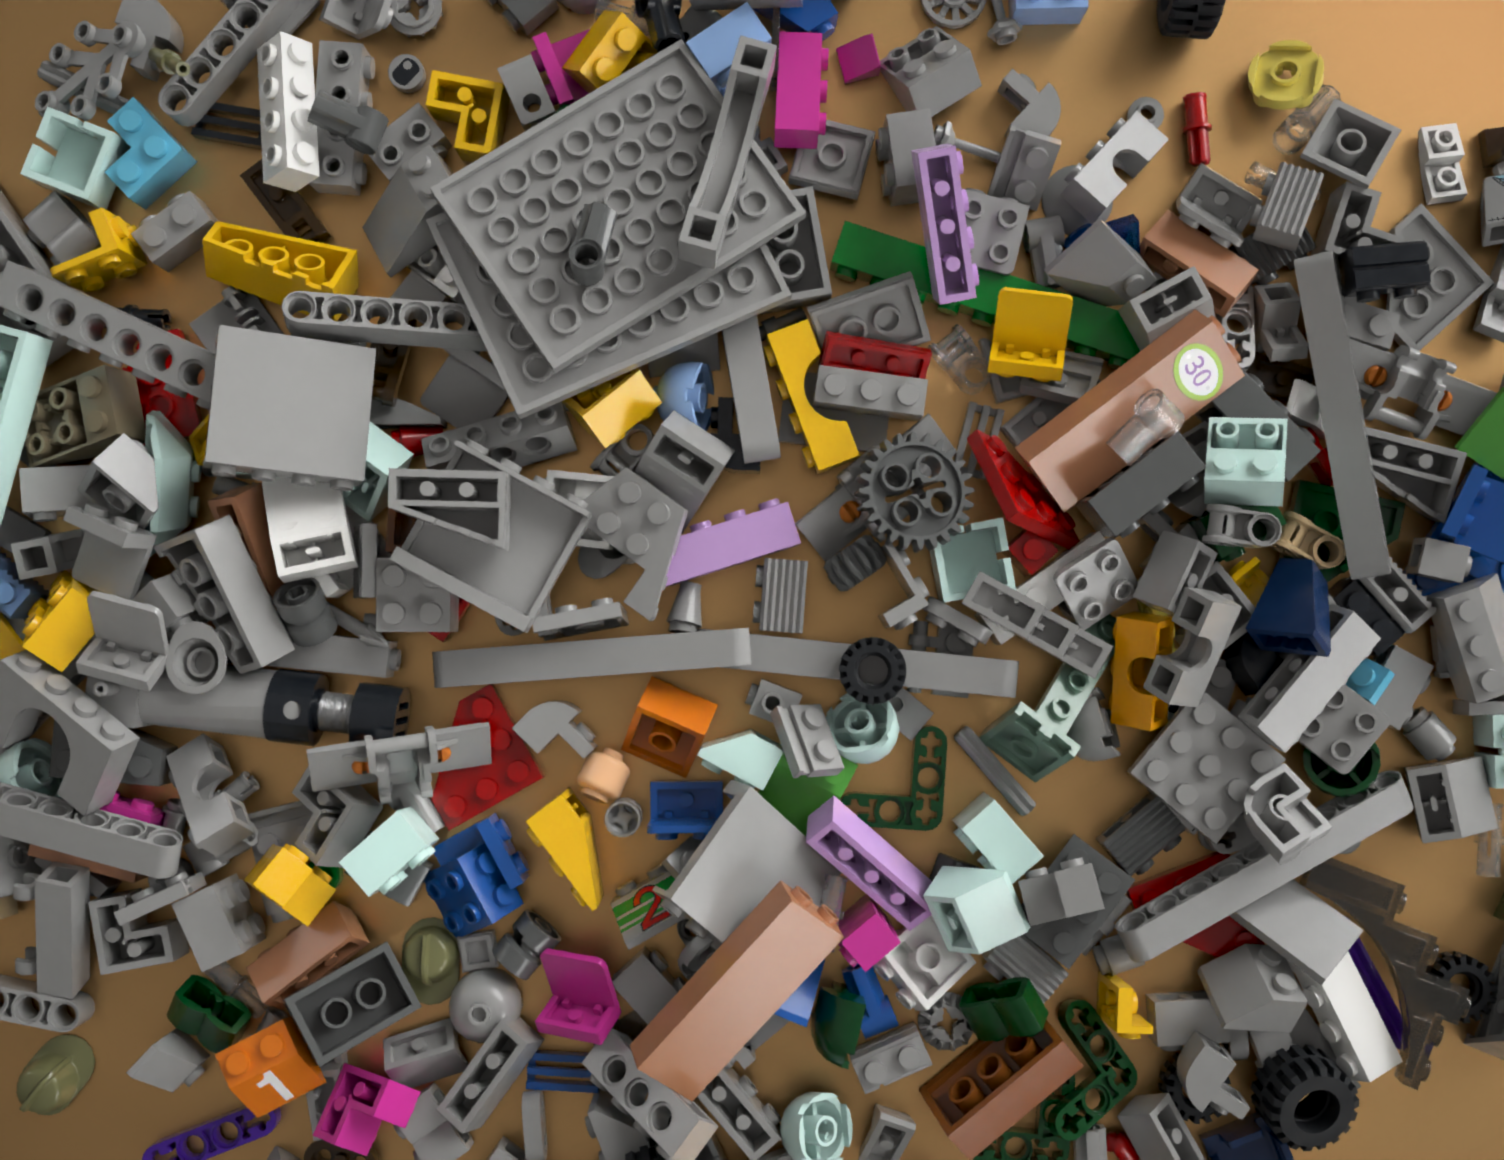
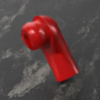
(1121, 1146)

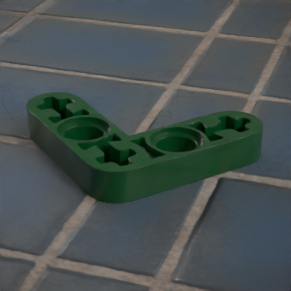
(909, 803)
(1101, 1078)
(1041, 1134)

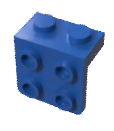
(684, 807)
(497, 839)
(471, 892)

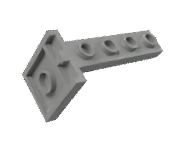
(573, 621)

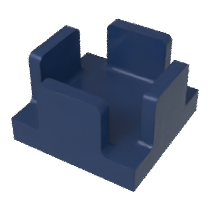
(1244, 1141)

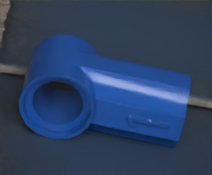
(878, 1011)

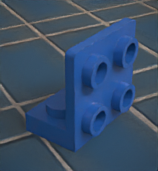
(1478, 516)

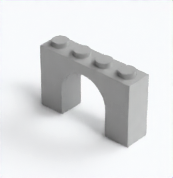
(96, 739)

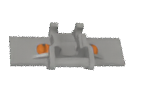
(1421, 379)
(836, 518)
(399, 759)

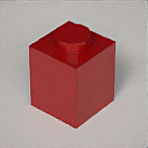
(1029, 552)

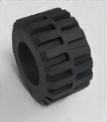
(1189, 17)
(1319, 1115)

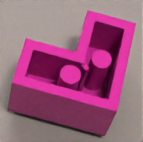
(359, 1106)

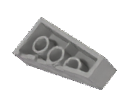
(229, 592)

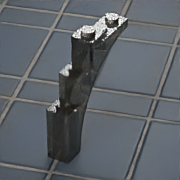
(1422, 996)

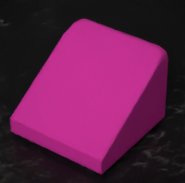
(859, 59)

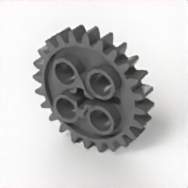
(925, 523)

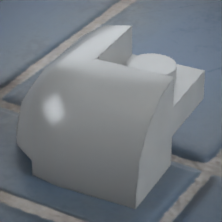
(1282, 815)

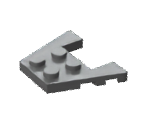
(643, 527)

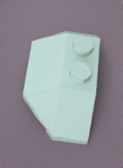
(175, 478)

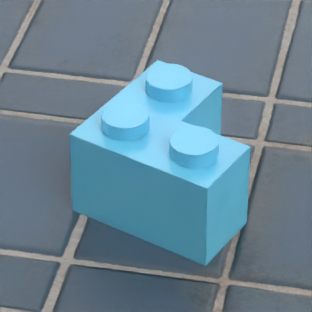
(154, 156)

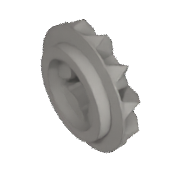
(408, 24)
(937, 1035)

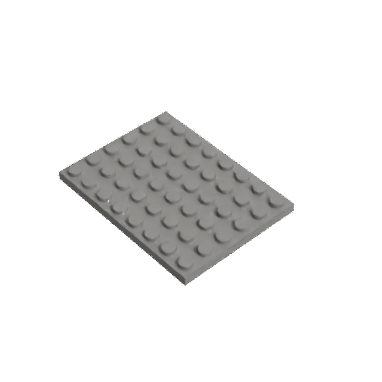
(623, 146)
(716, 304)

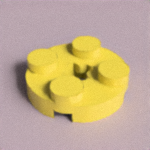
(1286, 93)

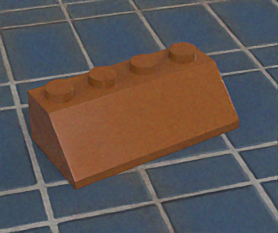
(997, 1086)

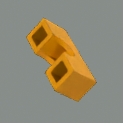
(1137, 638)

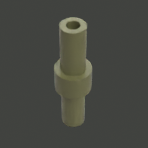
(169, 61)

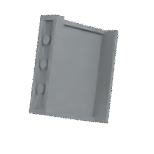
(289, 408)
(499, 581)
(740, 864)

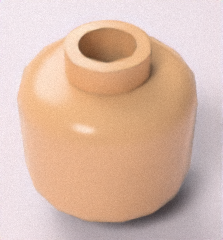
(603, 776)

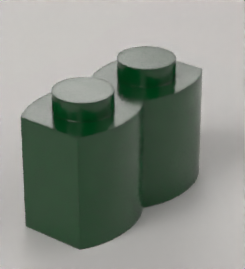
(1004, 1009)
(204, 1012)

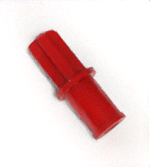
(1197, 128)

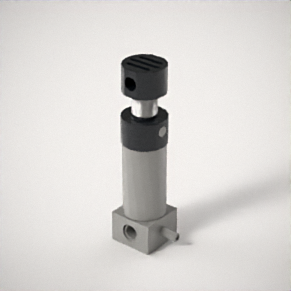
(262, 704)

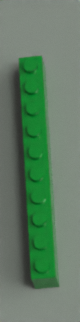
(878, 256)

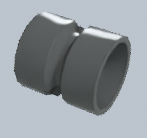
(305, 612)
(522, 949)

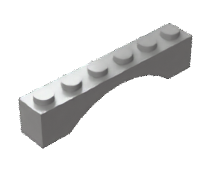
(728, 154)

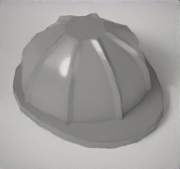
(196, 658)

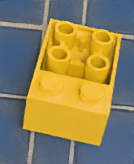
(608, 51)
(61, 624)
(569, 838)

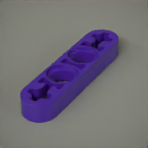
(211, 1136)

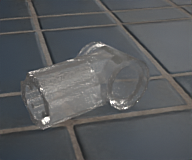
(1304, 122)
(1153, 419)

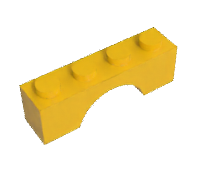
(826, 440)

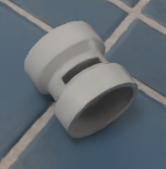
(622, 822)

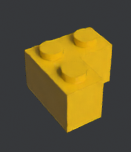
(474, 105)
(614, 406)
(291, 883)

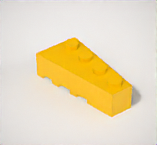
(277, 263)

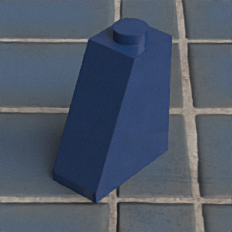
(1293, 610)

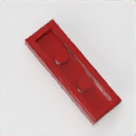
(874, 355)

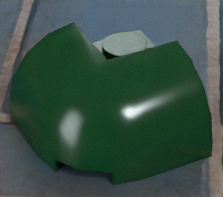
(837, 1023)

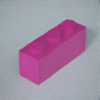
(800, 90)
(866, 934)

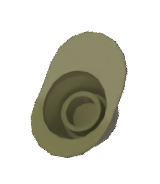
(431, 960)
(55, 1075)

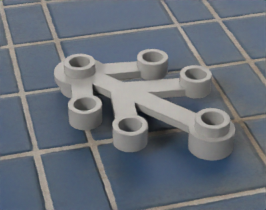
(122, 42)

